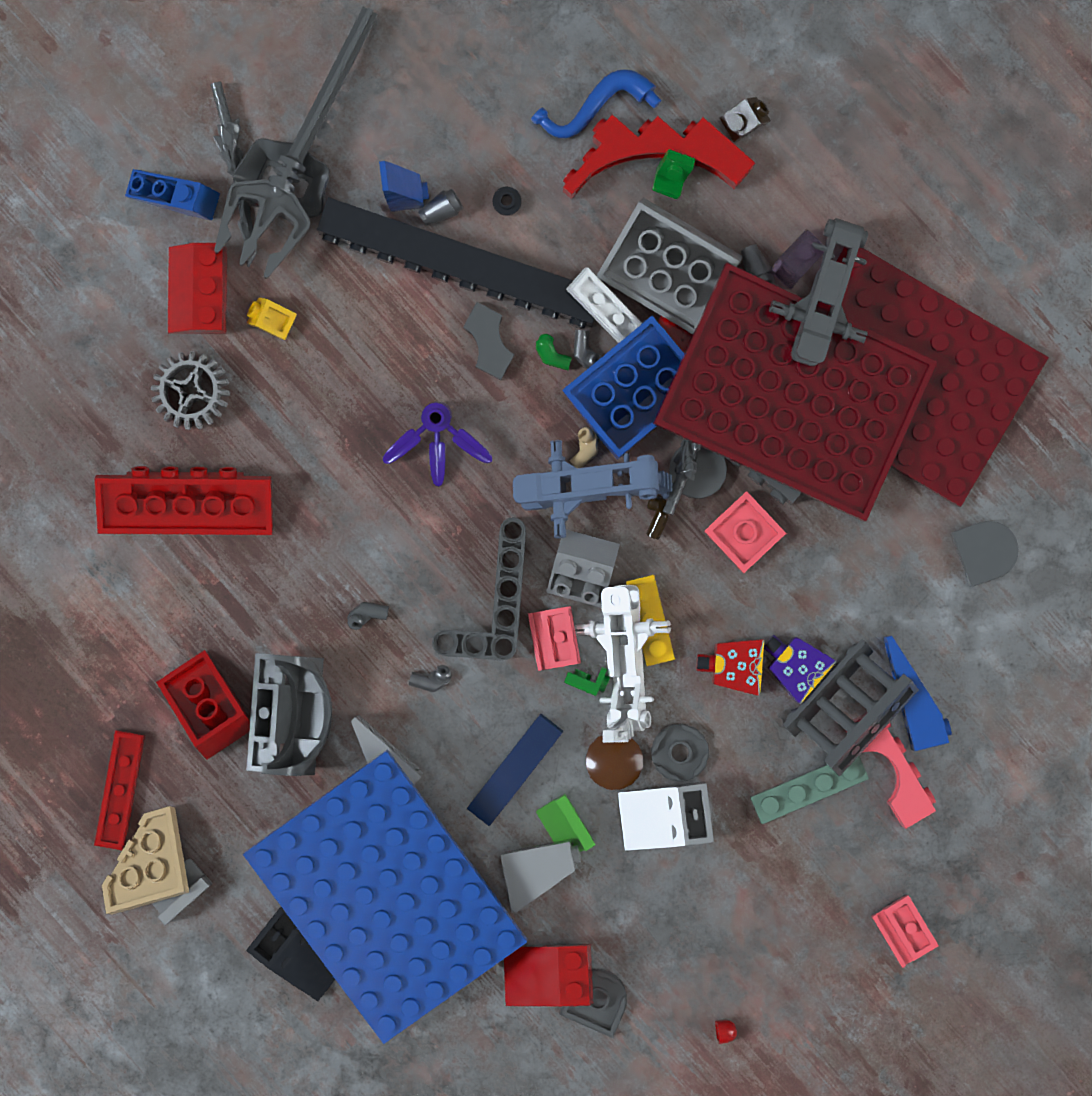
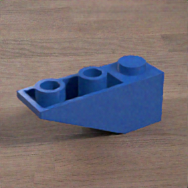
(173, 194)

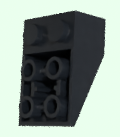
(290, 956)

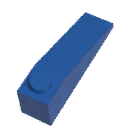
(402, 187)
(920, 715)

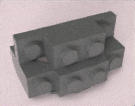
(288, 714)

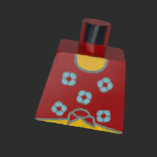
(735, 665)

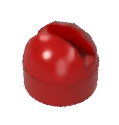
(725, 1031)

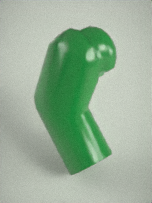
(549, 355)

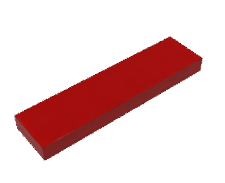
(119, 790)

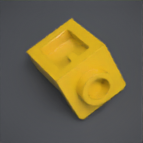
(270, 317)

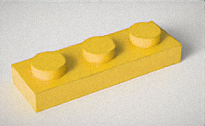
(657, 647)

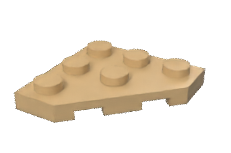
(148, 866)

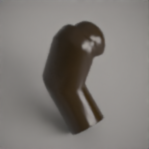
(660, 518)

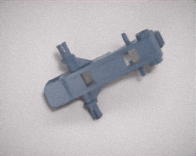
(588, 484)

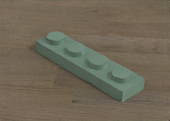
(805, 790)

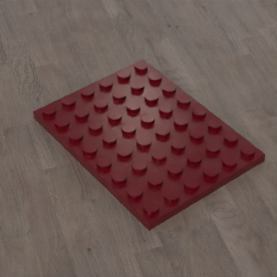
(973, 388)
(805, 426)

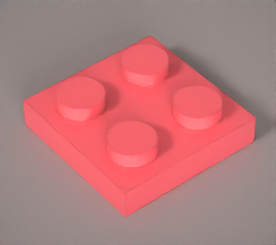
(745, 532)

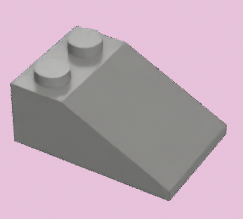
(374, 744)

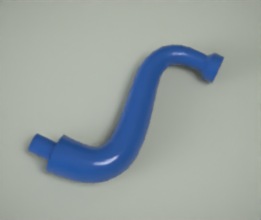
(626, 80)

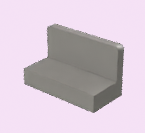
(197, 884)

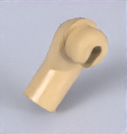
(588, 447)

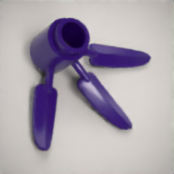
(437, 449)

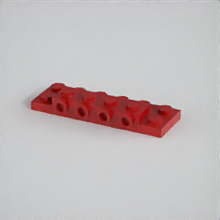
(184, 502)

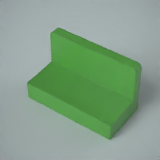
(564, 823)

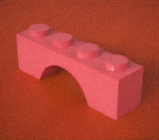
(909, 799)

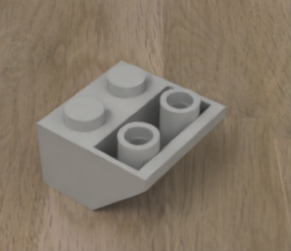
(582, 568)

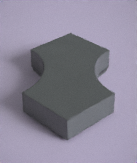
(484, 327)

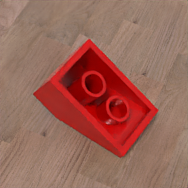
(205, 705)
(549, 976)

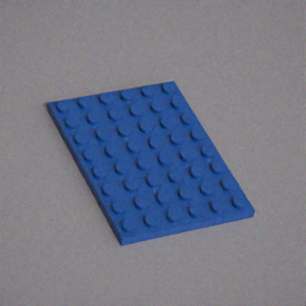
(385, 896)

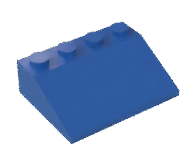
(627, 387)

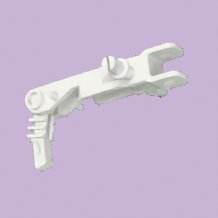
(625, 662)

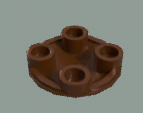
(614, 763)

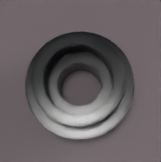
(506, 210)

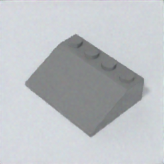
(666, 264)

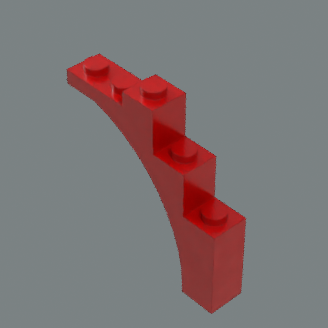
(621, 145)

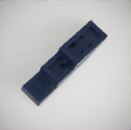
(515, 769)

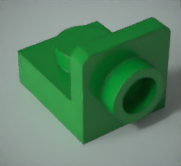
(672, 173)
(582, 681)

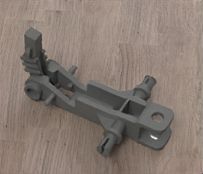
(829, 288)

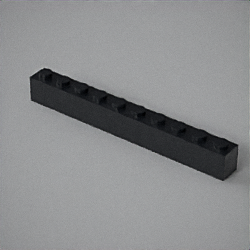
(451, 260)

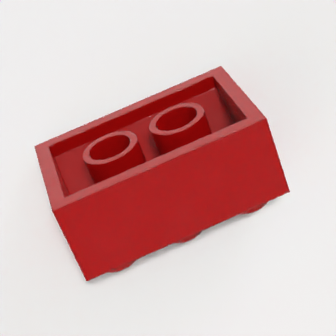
(197, 289)

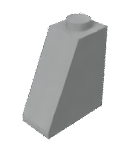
(537, 869)

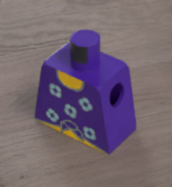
(797, 666)

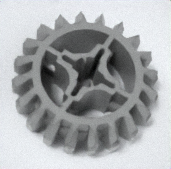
(194, 378)

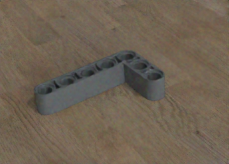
(500, 603)

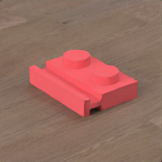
(554, 638)
(904, 931)

